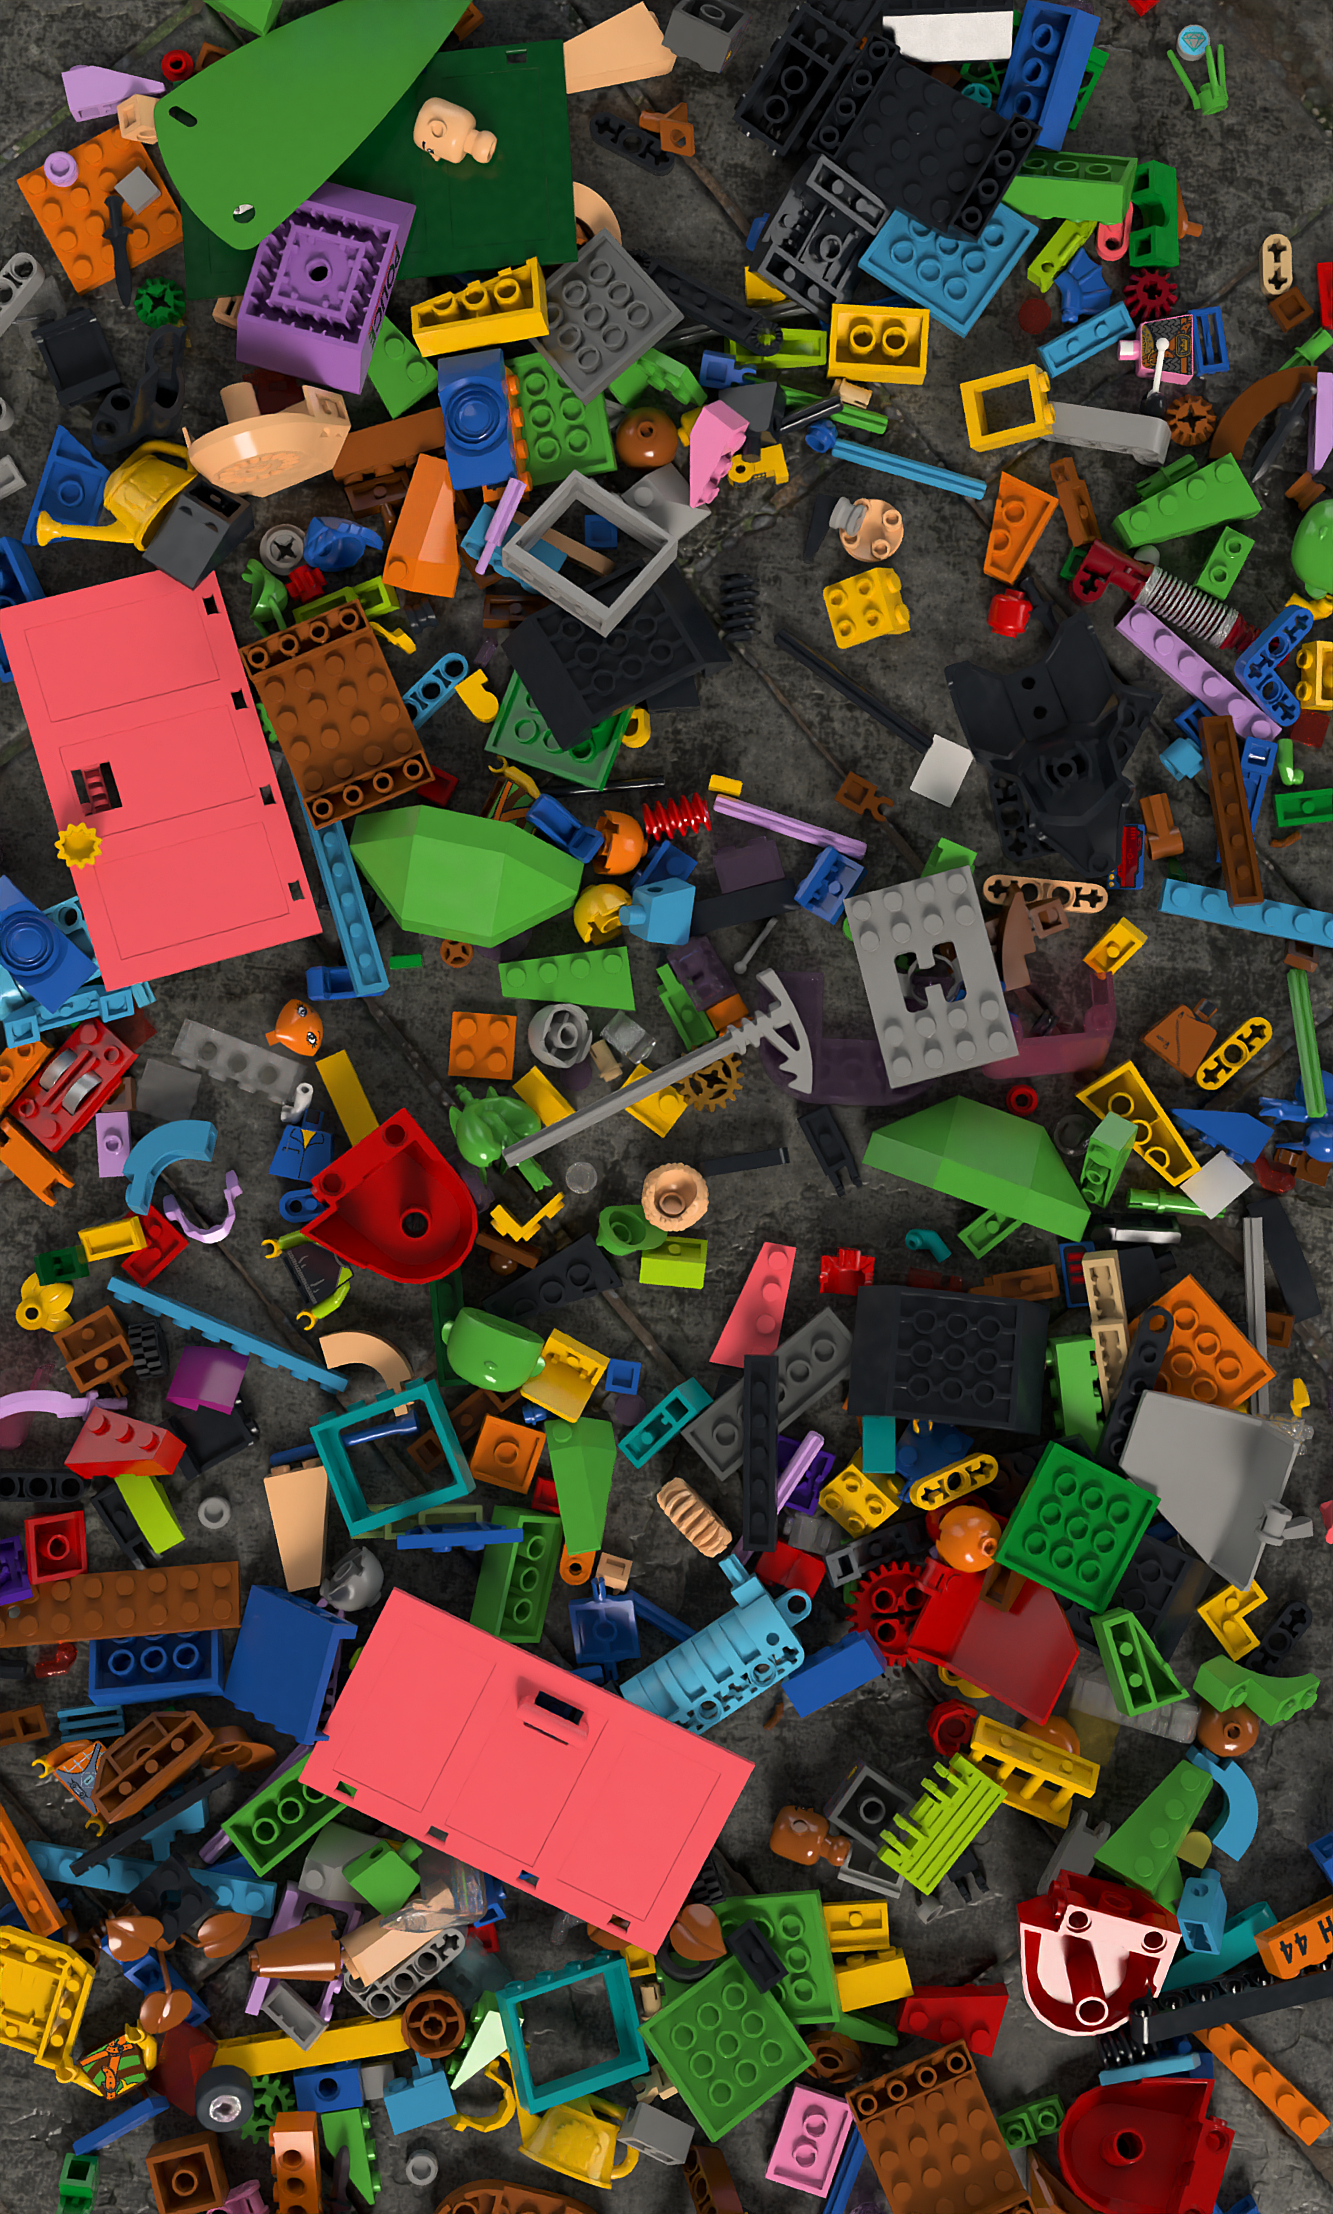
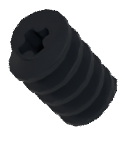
(740, 607)
(1122, 2045)

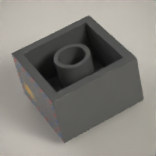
(706, 32)
(867, 1804)

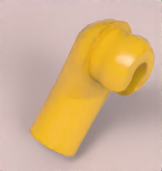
(1319, 608)

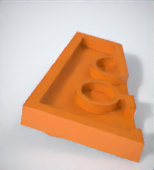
(1016, 527)

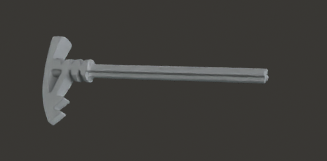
(734, 1040)
(1256, 1317)

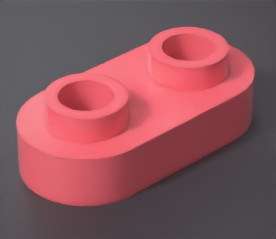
(1118, 234)

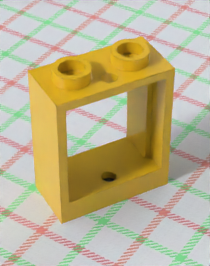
(975, 411)

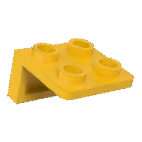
(866, 607)
(506, 1222)
(567, 1377)
(861, 1499)

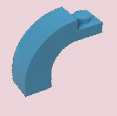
(160, 1148)
(1239, 1814)

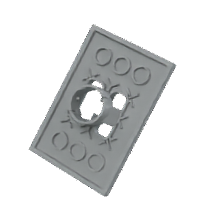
(946, 1033)

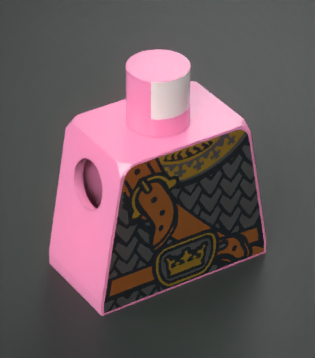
(1178, 357)

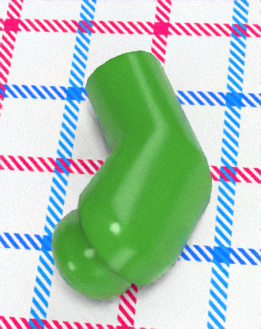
(1284, 761)

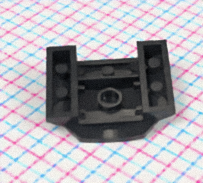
(818, 237)

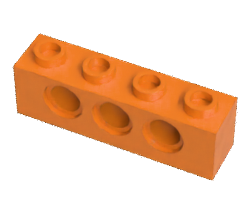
(19, 1067)
(296, 2163)

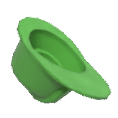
(627, 1230)

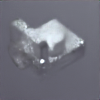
(628, 1038)

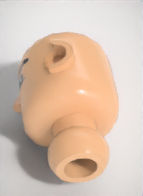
(450, 133)

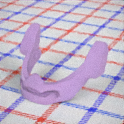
(215, 1233)

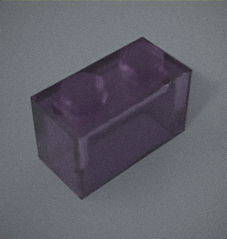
(747, 866)

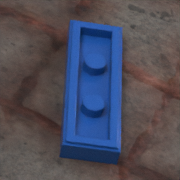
(120, 2125)

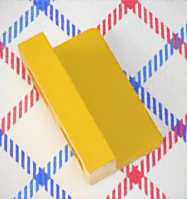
(543, 1097)

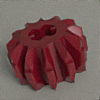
(1160, 290)

